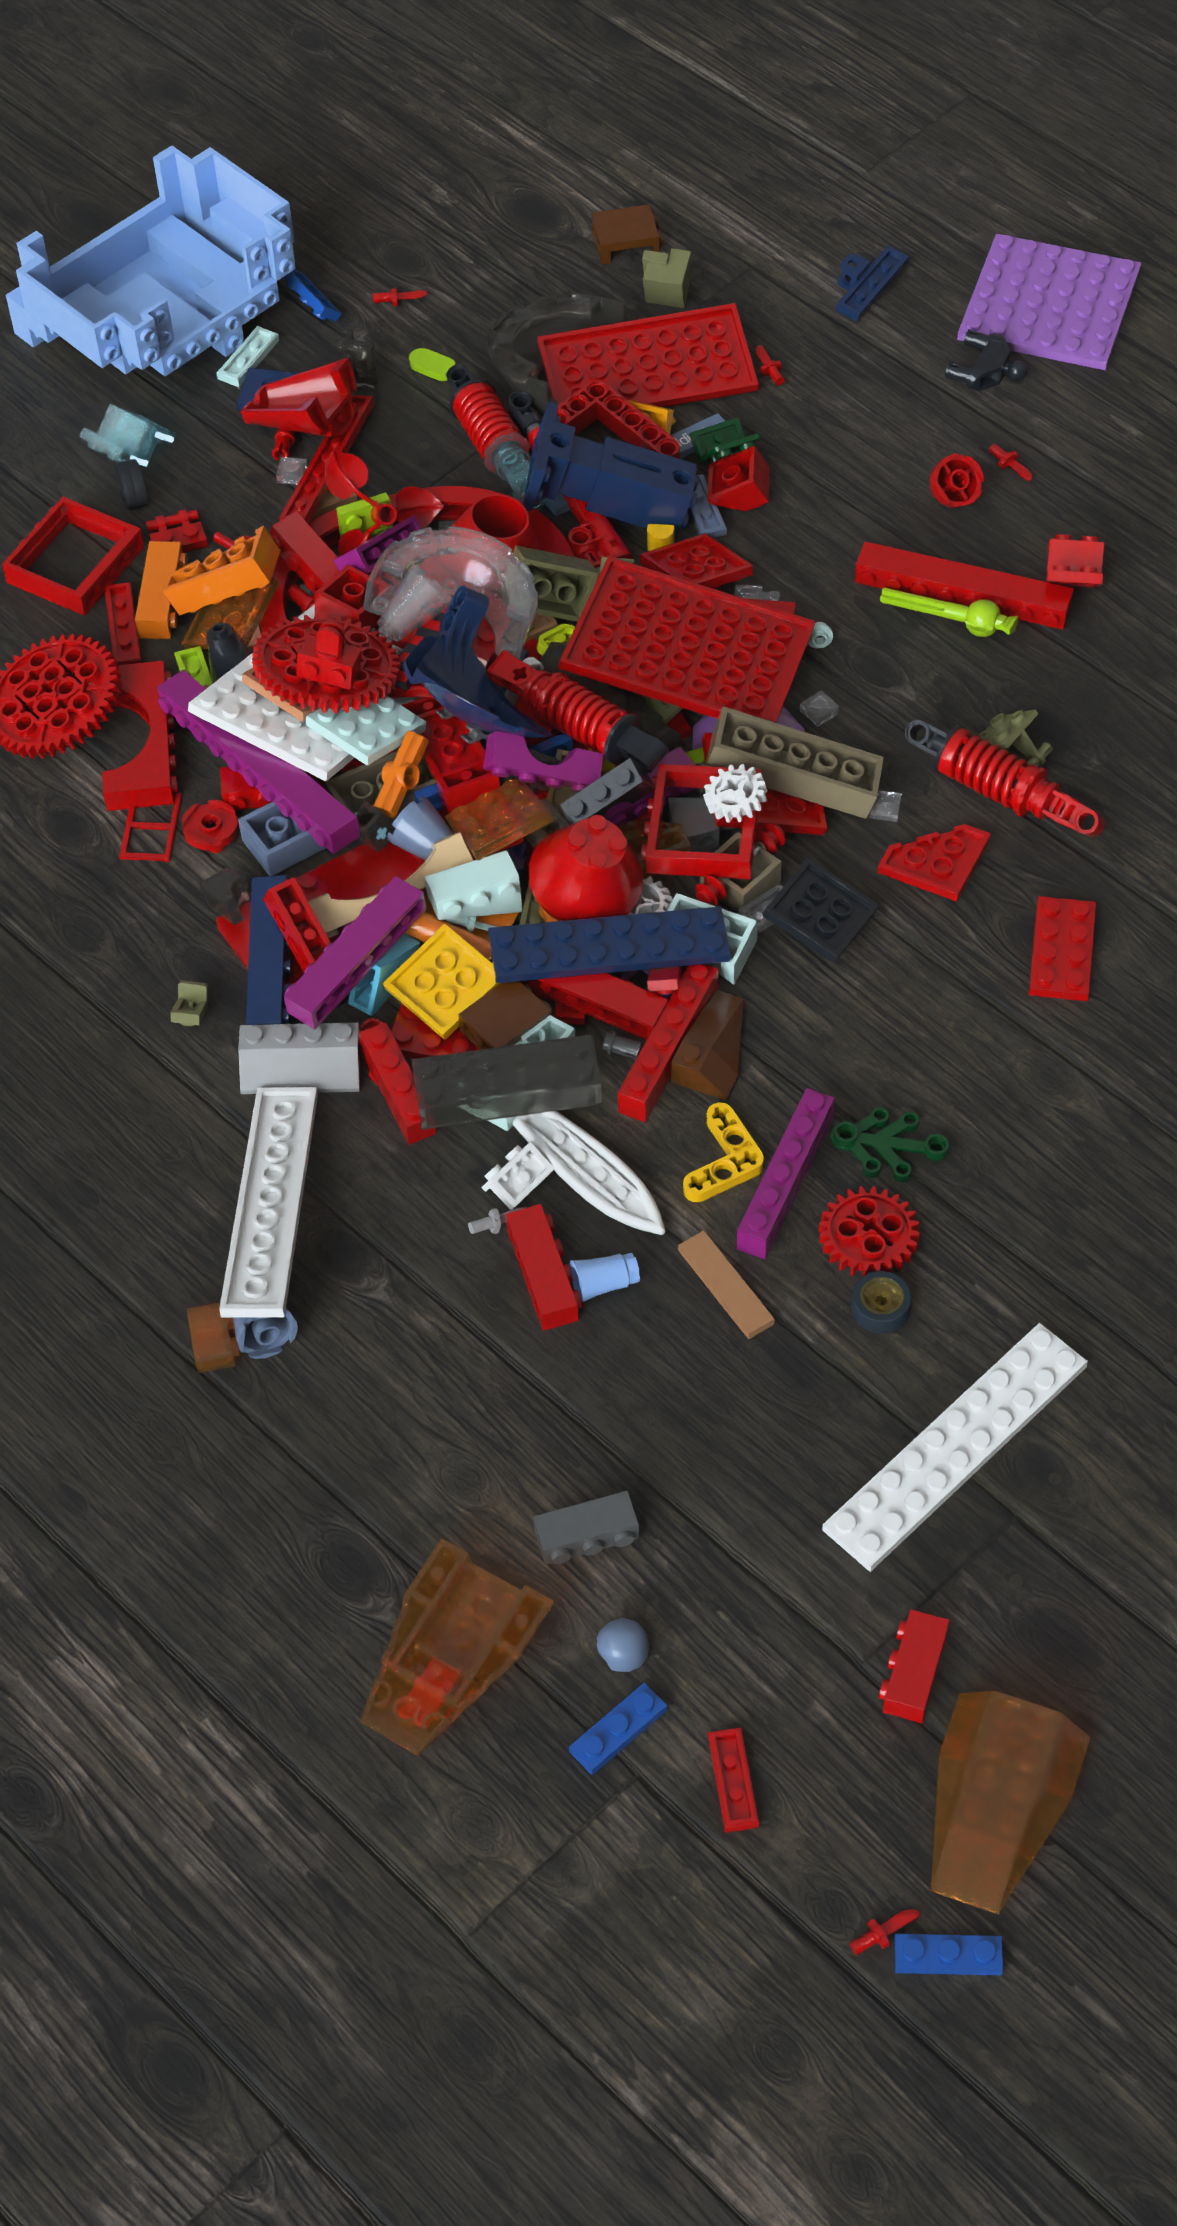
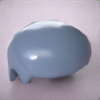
(623, 1644)

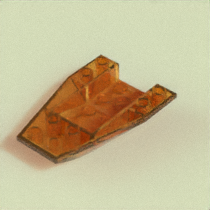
(999, 1793)

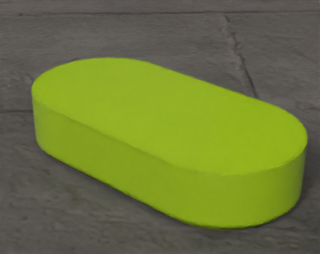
(430, 363)

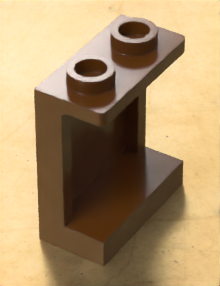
(625, 230)
(503, 1015)

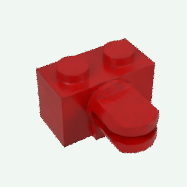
(328, 657)

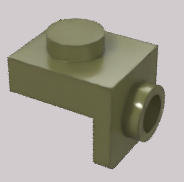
(191, 1003)

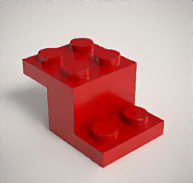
(1074, 561)

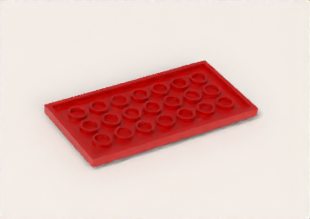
(654, 358)

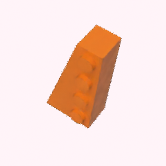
(223, 574)

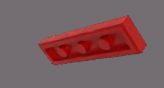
(122, 623)

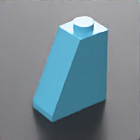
(370, 992)

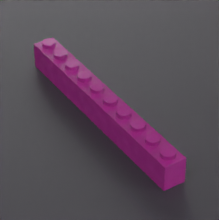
(277, 779)

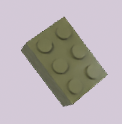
(560, 581)

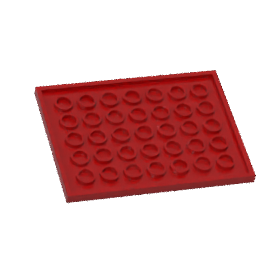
(686, 643)

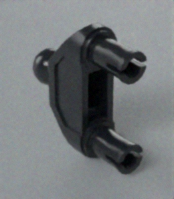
(991, 364)

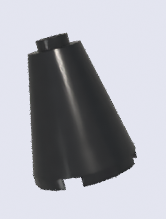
(224, 649)

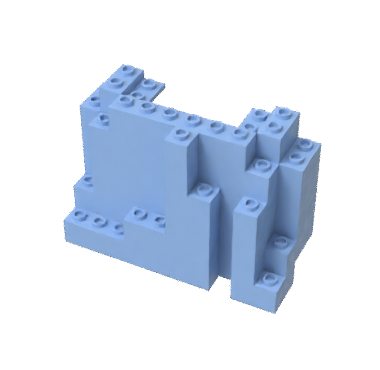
(167, 275)

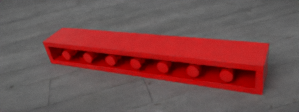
(963, 584)

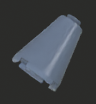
(418, 828)
(264, 1335)

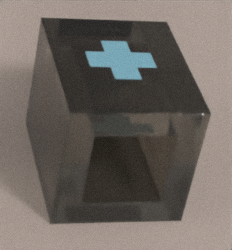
(373, 827)

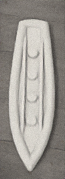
(592, 1170)

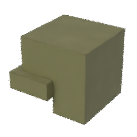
(667, 277)

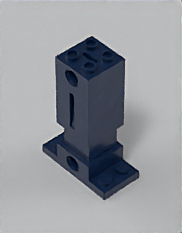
(610, 476)

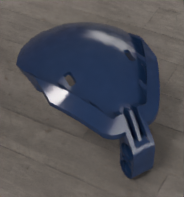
(458, 677)

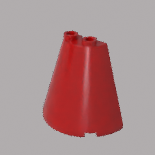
(307, 402)

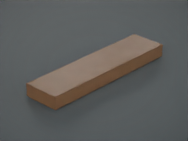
(726, 1284)

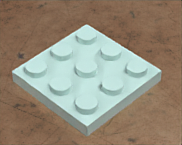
(367, 732)

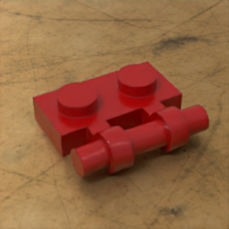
(190, 535)

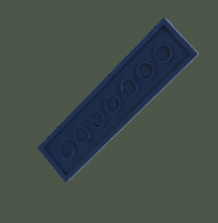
(608, 944)

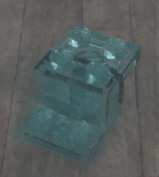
(126, 436)

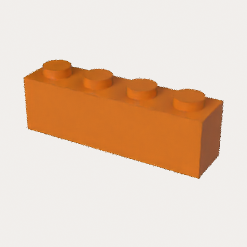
(154, 612)

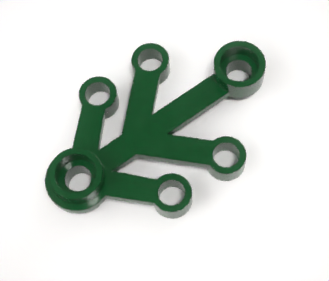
(885, 1142)

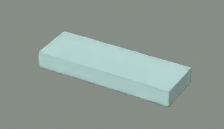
(247, 356)

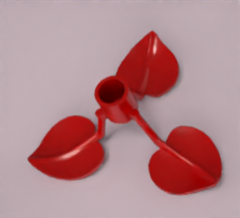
(348, 472)

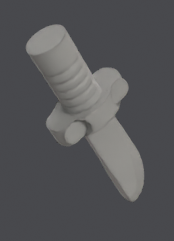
(491, 1222)

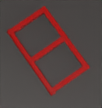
(149, 825)

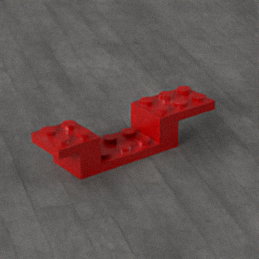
(452, 760)

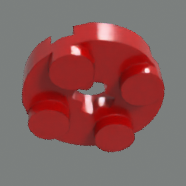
(212, 838)

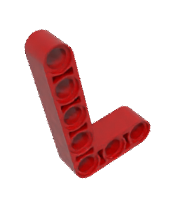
(603, 403)

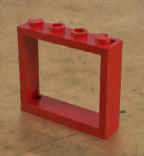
(88, 593)
(688, 862)

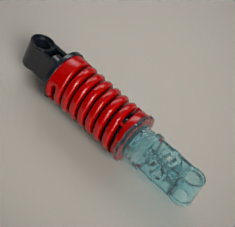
(490, 429)

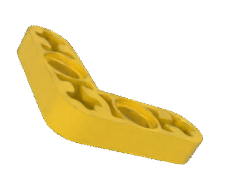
(735, 1155)

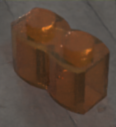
(211, 1338)

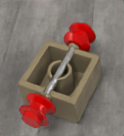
(764, 875)

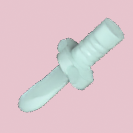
(470, 923)

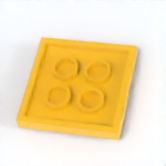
(442, 980)

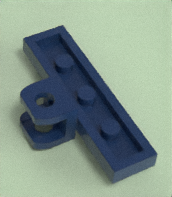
(867, 281)

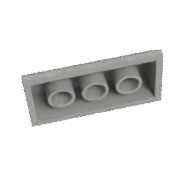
(300, 1057)

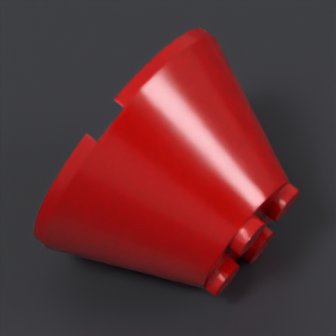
(586, 871)

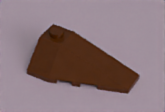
(711, 1048)

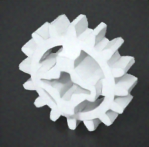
(735, 793)

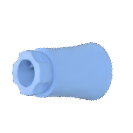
(603, 1274)

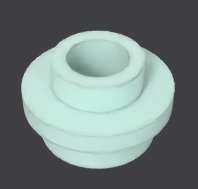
(824, 630)

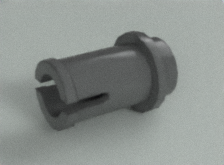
(621, 1046)

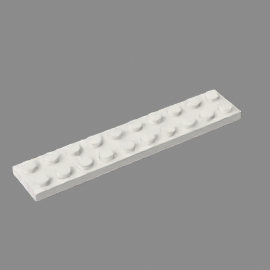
(269, 1203)
(954, 1447)

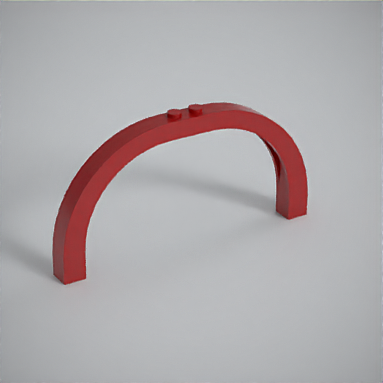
(455, 502)

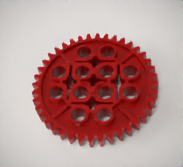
(276, 666)
(62, 705)

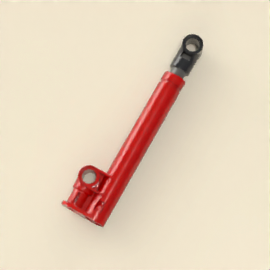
(596, 534)

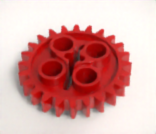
(869, 1232)

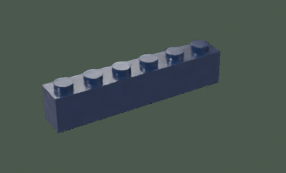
(267, 962)

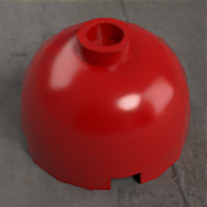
(956, 481)

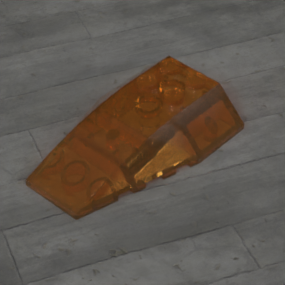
(448, 1646)

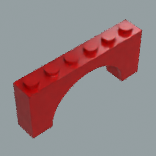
(149, 776)

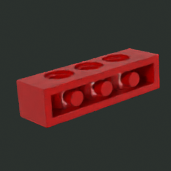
(297, 922)

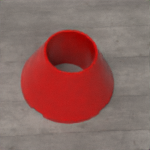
(502, 519)

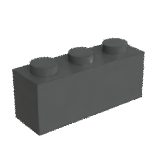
(586, 1528)

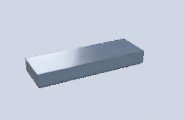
(706, 515)

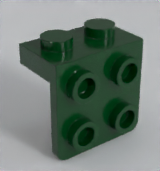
(721, 441)

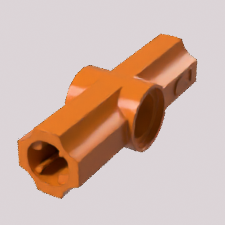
(401, 774)

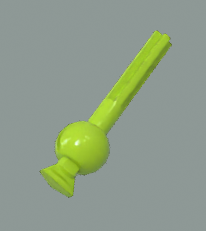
(981, 617)

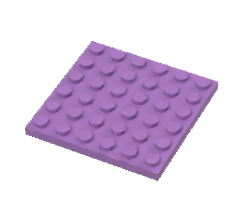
(1052, 300)

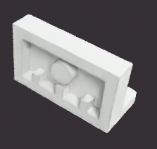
(519, 1176)

